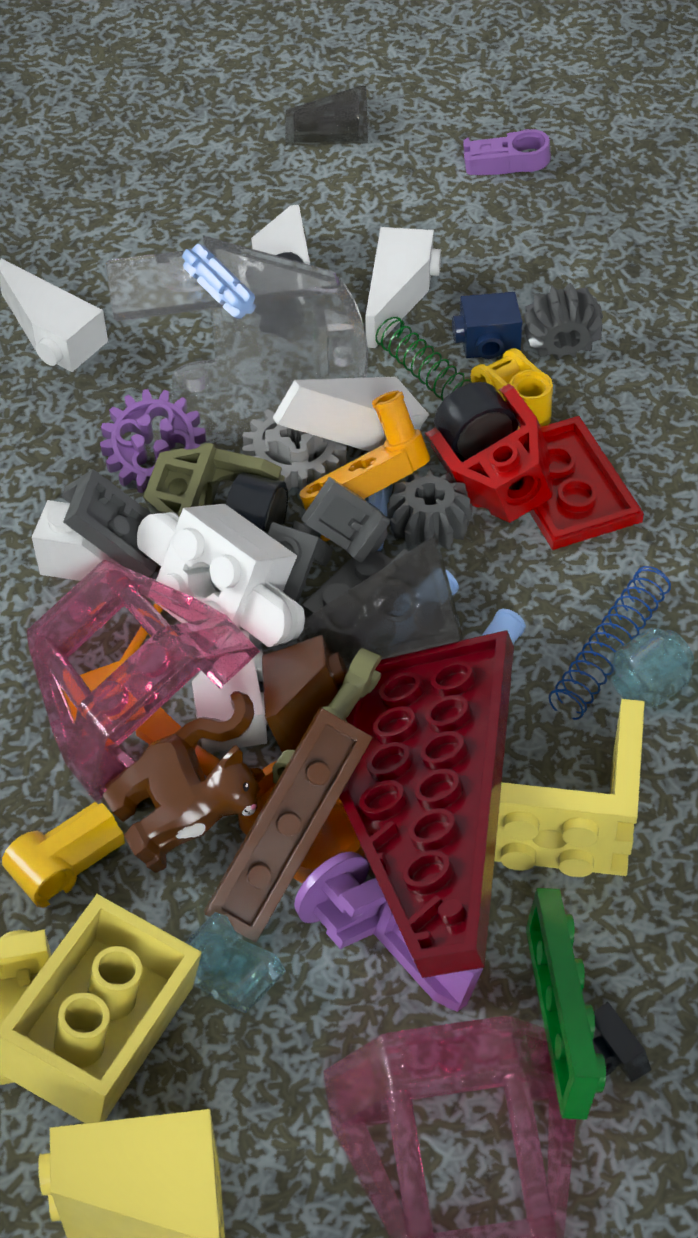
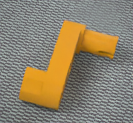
(385, 465)

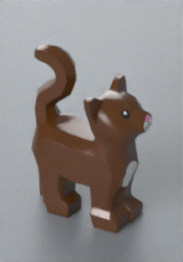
(177, 786)

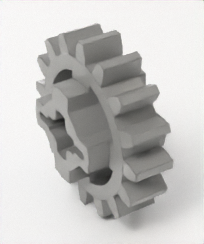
(299, 454)

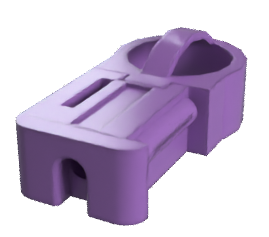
(505, 155)

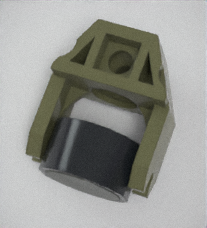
(193, 477)

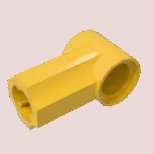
(52, 861)

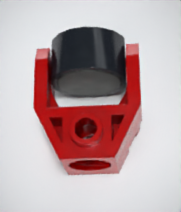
(479, 431)

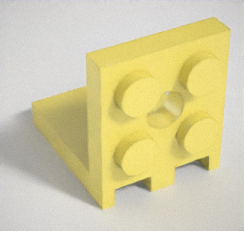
(572, 827)

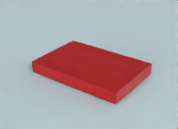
(585, 489)

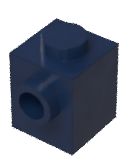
(488, 324)

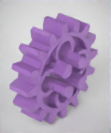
(137, 418)

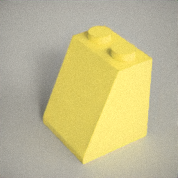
(135, 1178)

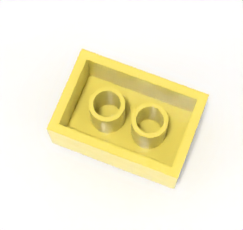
(96, 1010)

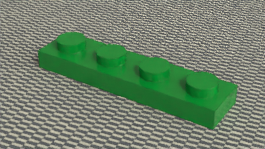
(565, 1016)

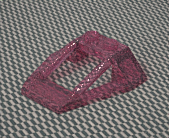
(140, 684)
(400, 1066)

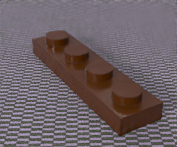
(288, 823)

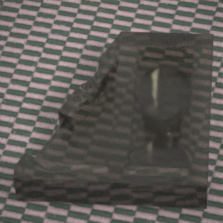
(329, 120)

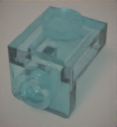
(233, 967)

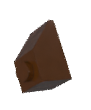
(297, 685)

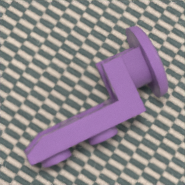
(358, 909)

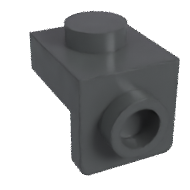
(347, 520)

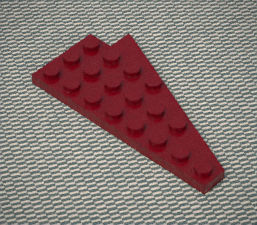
(432, 793)

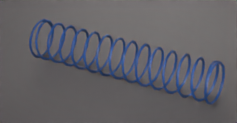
(567, 692)

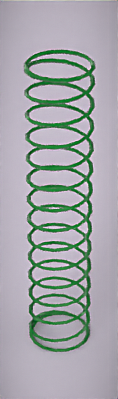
(399, 331)

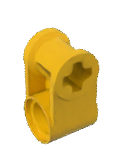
(525, 377)

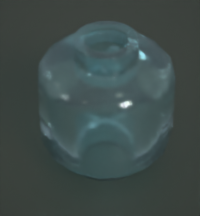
(652, 666)

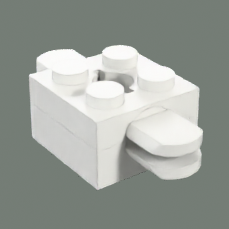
(224, 552)

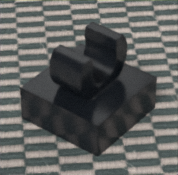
(618, 1044)

